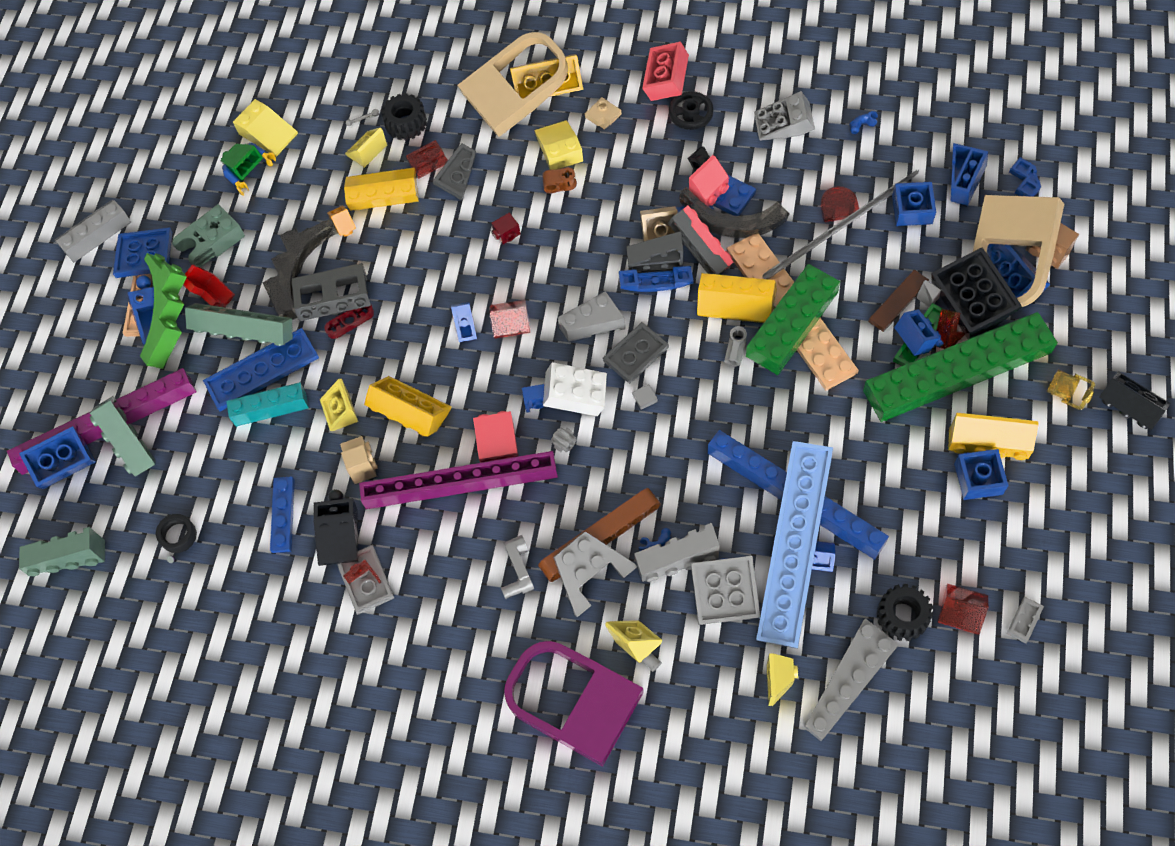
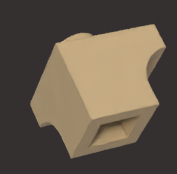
(603, 113)

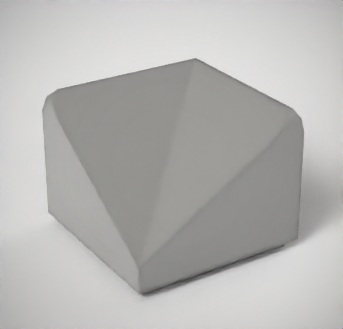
(928, 293)

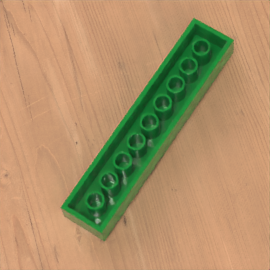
(959, 366)

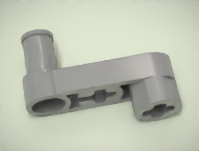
(515, 548)

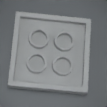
(725, 590)

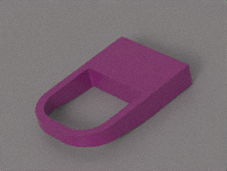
(598, 714)

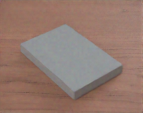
(365, 590)

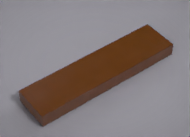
(897, 301)

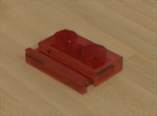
(427, 159)

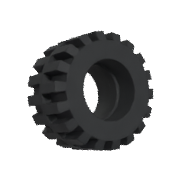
(402, 106)
(912, 598)

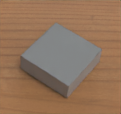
(644, 396)

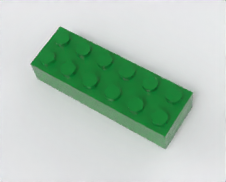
(792, 319)

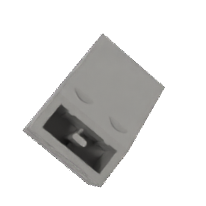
(785, 118)

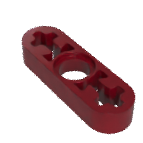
(363, 317)

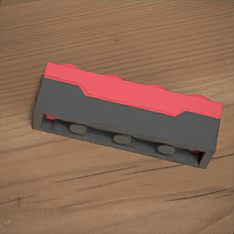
(700, 241)

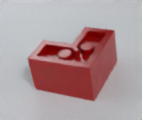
(208, 286)

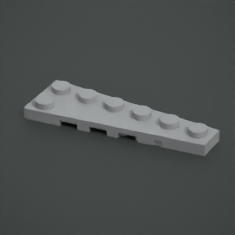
(858, 666)

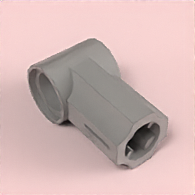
(735, 347)

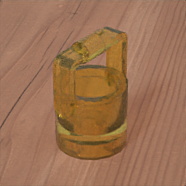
(1064, 385)

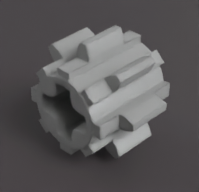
(563, 439)

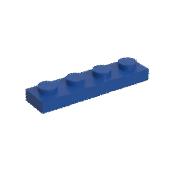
(282, 515)

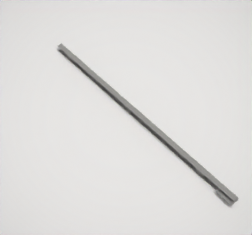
(834, 229)

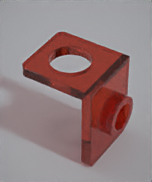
(359, 569)

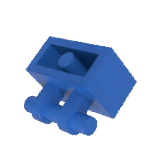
(917, 332)

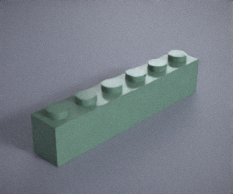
(239, 324)

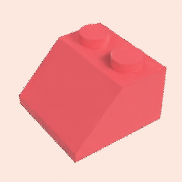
(709, 181)

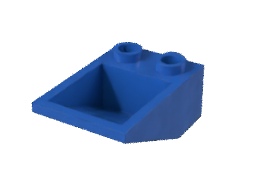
(142, 310)

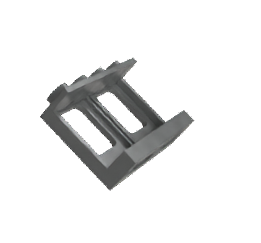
(327, 283)

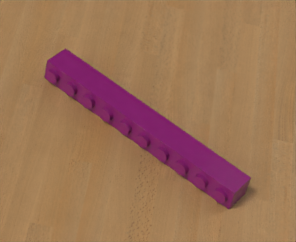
(135, 406)
(458, 480)

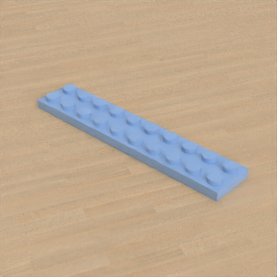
(794, 545)

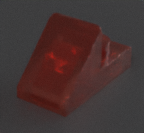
(947, 328)

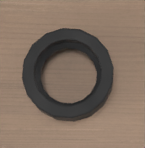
(166, 524)

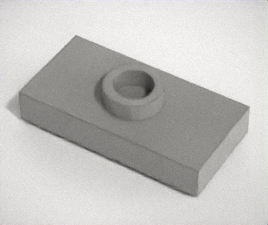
(1025, 619)

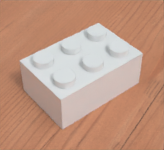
(574, 389)

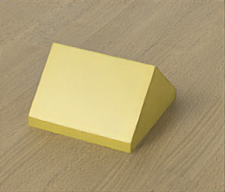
(367, 147)
(338, 406)
(633, 638)

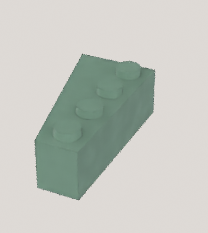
(122, 437)
(62, 553)

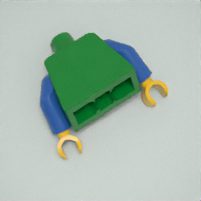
(241, 161)

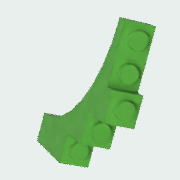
(167, 306)

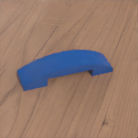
(656, 281)

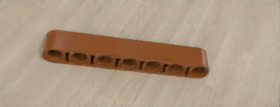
(610, 526)

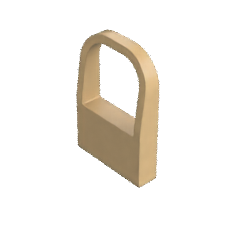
(496, 98)
(1023, 223)

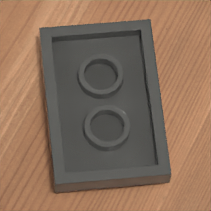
(635, 352)

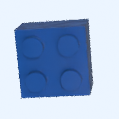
(914, 203)
(981, 474)

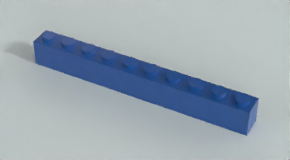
(773, 478)

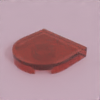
(838, 203)

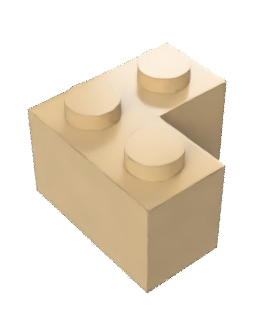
(358, 459)

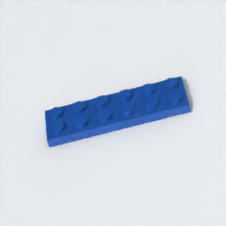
(260, 369)

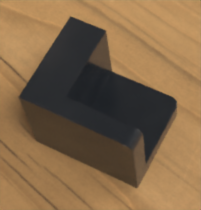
(698, 158)

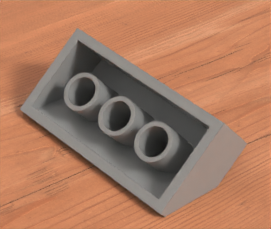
(93, 230)

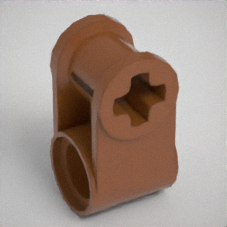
(557, 180)

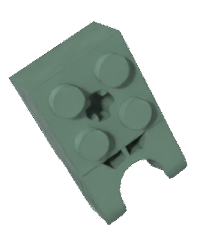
(209, 235)

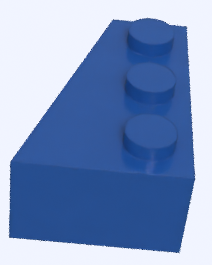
(967, 171)

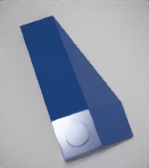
(1013, 267)

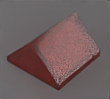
(509, 318)
(963, 609)

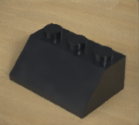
(1134, 401)

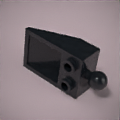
(336, 529)

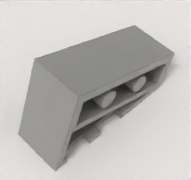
(591, 318)

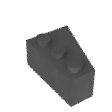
(656, 254)

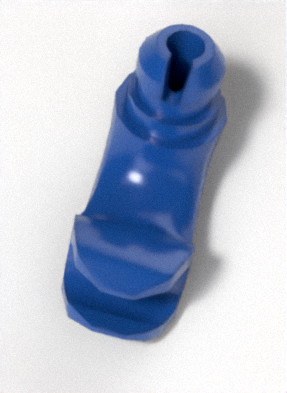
(869, 118)
(664, 537)

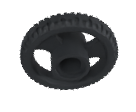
(690, 110)

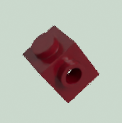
(505, 228)

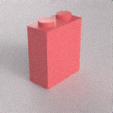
(495, 436)

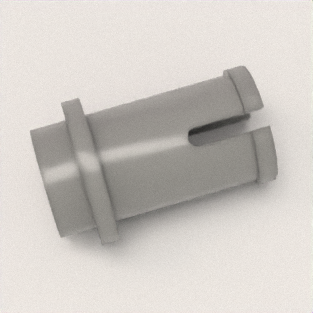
(652, 662)

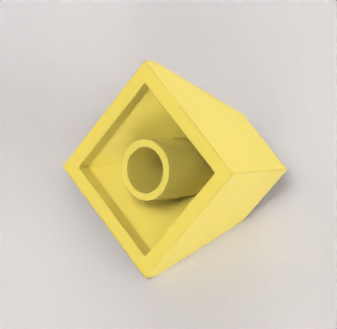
(780, 676)

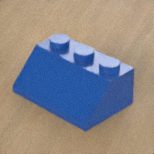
(57, 458)

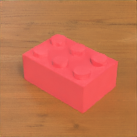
(665, 71)

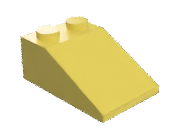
(264, 128)
(559, 145)

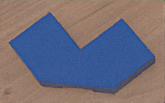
(1027, 173)

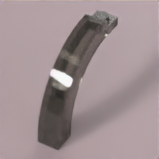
(735, 225)

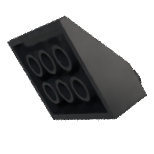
(977, 292)

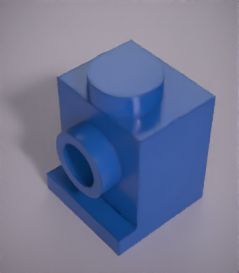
(533, 397)

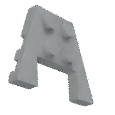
(582, 561)

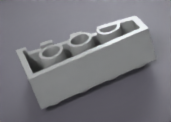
(677, 554)

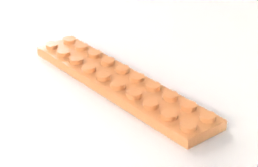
(820, 347)

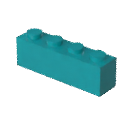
(267, 404)

